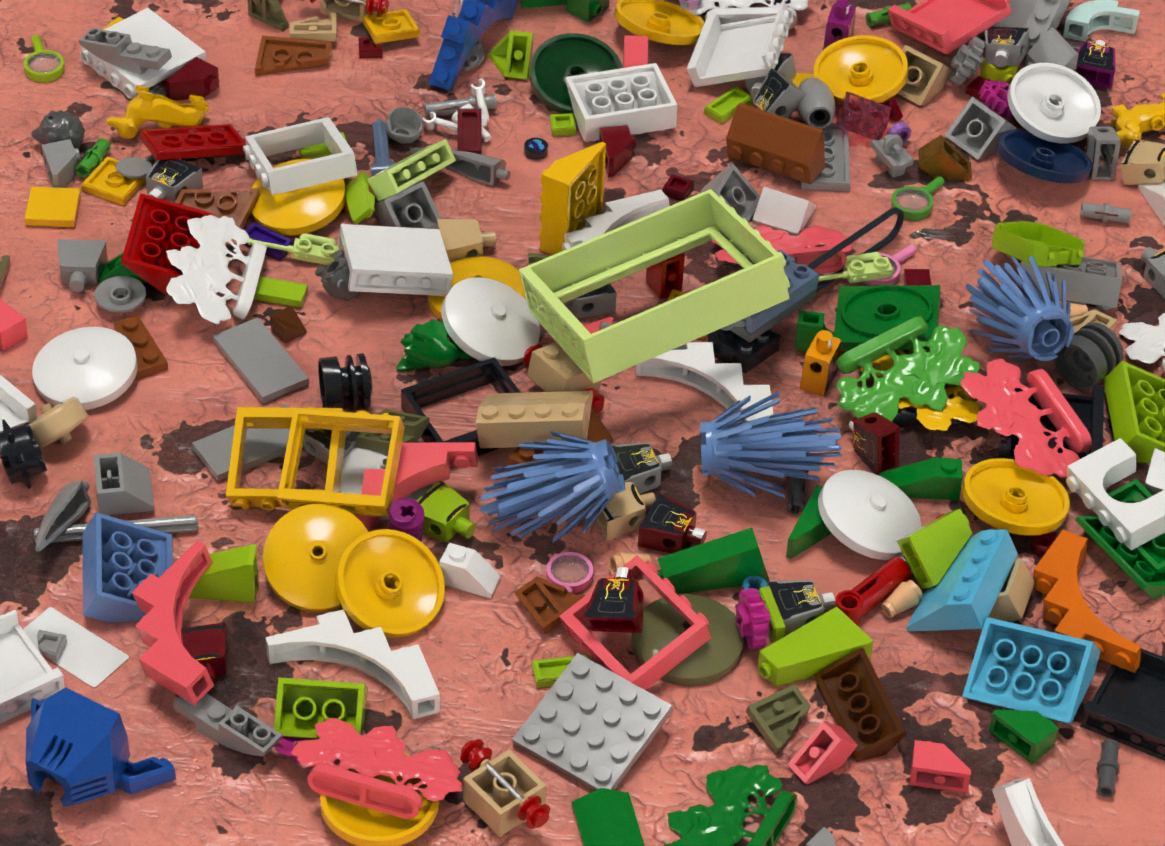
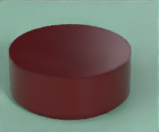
(1042, 543)

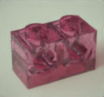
(862, 116)

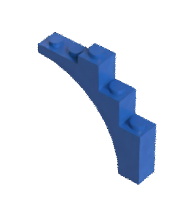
(462, 34)

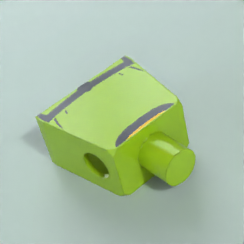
(445, 513)

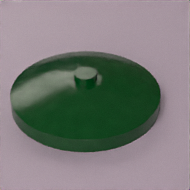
(565, 57)

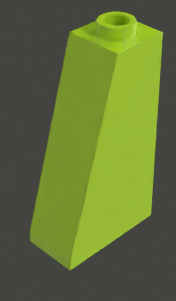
(812, 648)

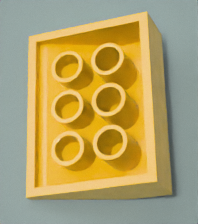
(570, 194)

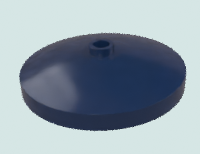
(1044, 158)

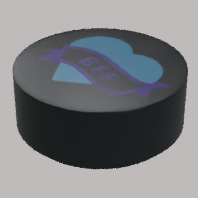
(535, 148)

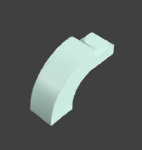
(1098, 16)

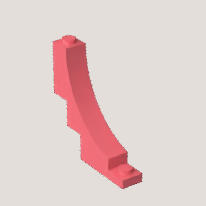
(418, 467)

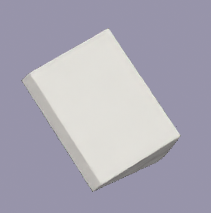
(783, 211)

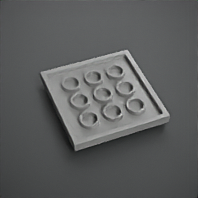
(592, 724)

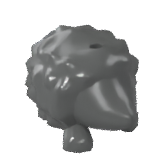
(60, 127)
(336, 277)

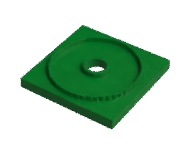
(861, 309)

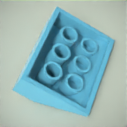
(968, 586)
(1031, 670)

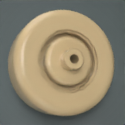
(58, 421)

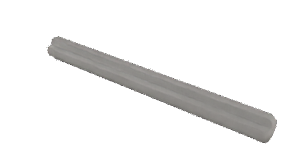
(167, 525)

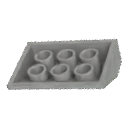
(1035, 15)
(1090, 282)

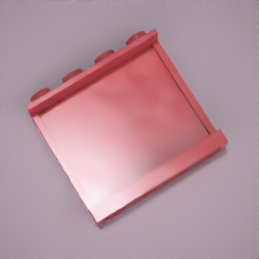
(948, 22)

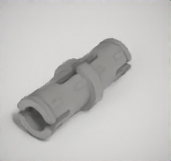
(1122, 215)

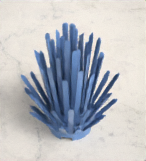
(1034, 321)
(765, 445)
(559, 483)

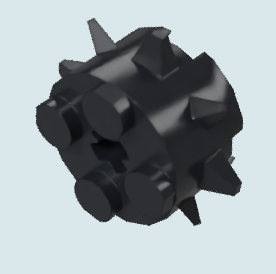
(20, 453)

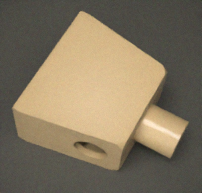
(463, 238)

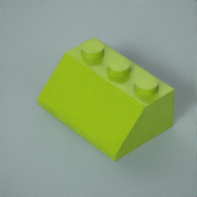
(308, 702)

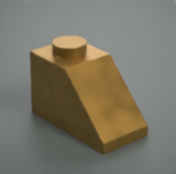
(943, 160)

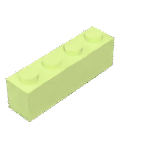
(411, 170)

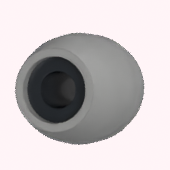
(818, 105)

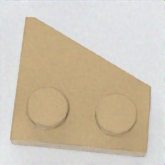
(315, 30)

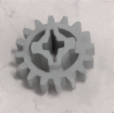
(967, 61)

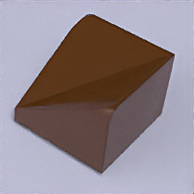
(287, 324)

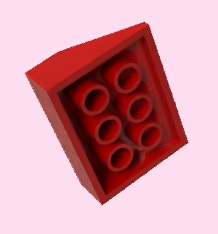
(154, 230)

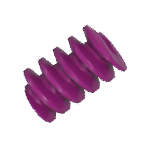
(407, 517)

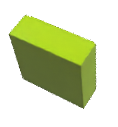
(562, 124)

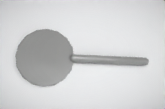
(134, 166)

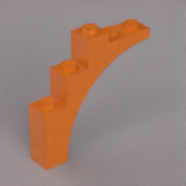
(1066, 607)

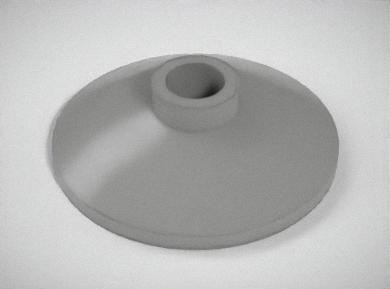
(120, 294)

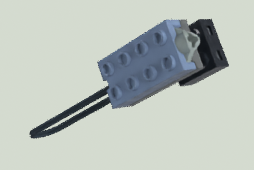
(751, 338)

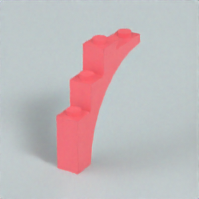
(160, 629)

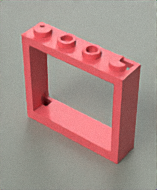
(666, 658)

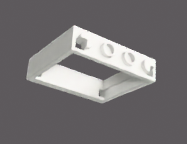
(306, 173)

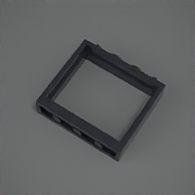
(453, 384)

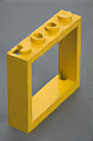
(274, 419)
(345, 421)

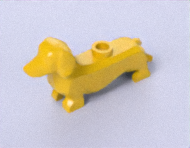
(158, 109)
(1138, 120)

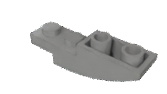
(120, 51)
(229, 727)

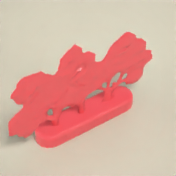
(803, 246)
(1012, 413)
(374, 755)

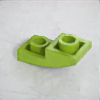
(359, 199)

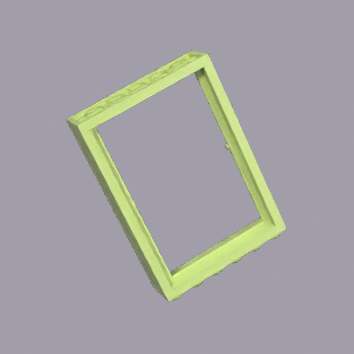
(637, 247)

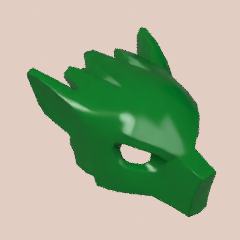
(429, 348)

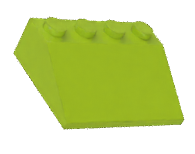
(1137, 409)

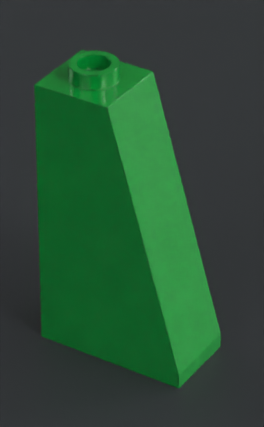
(714, 564)

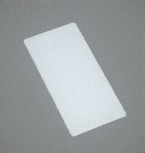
(84, 652)

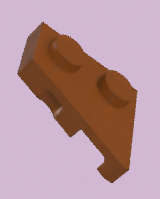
(546, 602)

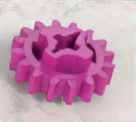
(996, 97)
(752, 619)

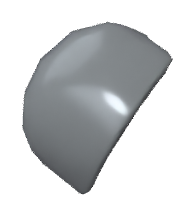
(404, 125)

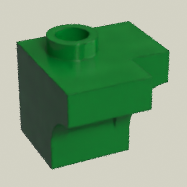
(586, 9)
(807, 327)

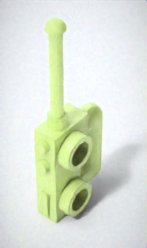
(308, 248)
(863, 268)

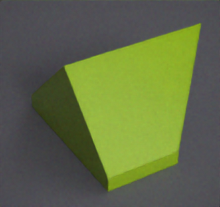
(513, 55)

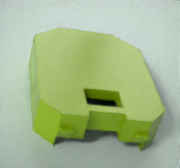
(1041, 241)

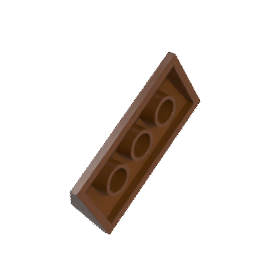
(860, 705)

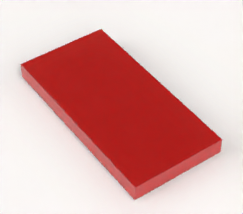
(193, 141)

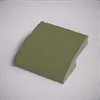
(414, 428)

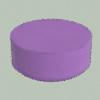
(900, 129)

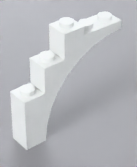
(617, 214)
(698, 369)
(368, 651)
(1024, 815)

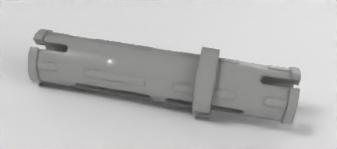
(490, 101)

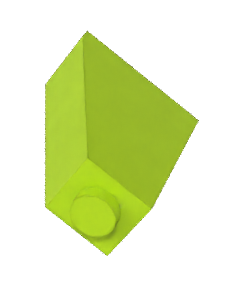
(935, 547)
(230, 576)

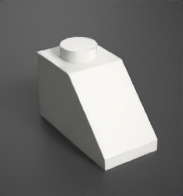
(468, 571)

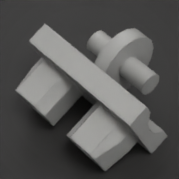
(890, 152)

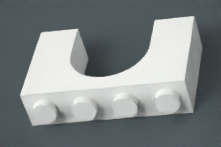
(1091, 478)

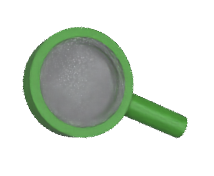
(916, 201)

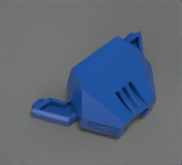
(85, 750)

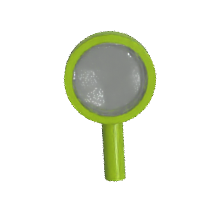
(43, 64)

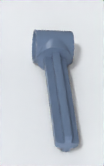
(381, 147)

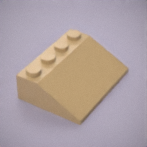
(528, 417)

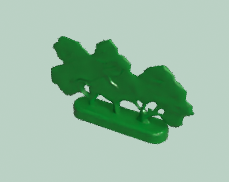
(723, 820)

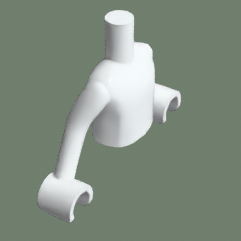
(479, 93)

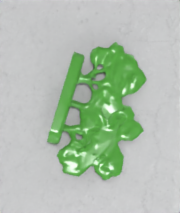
(914, 375)

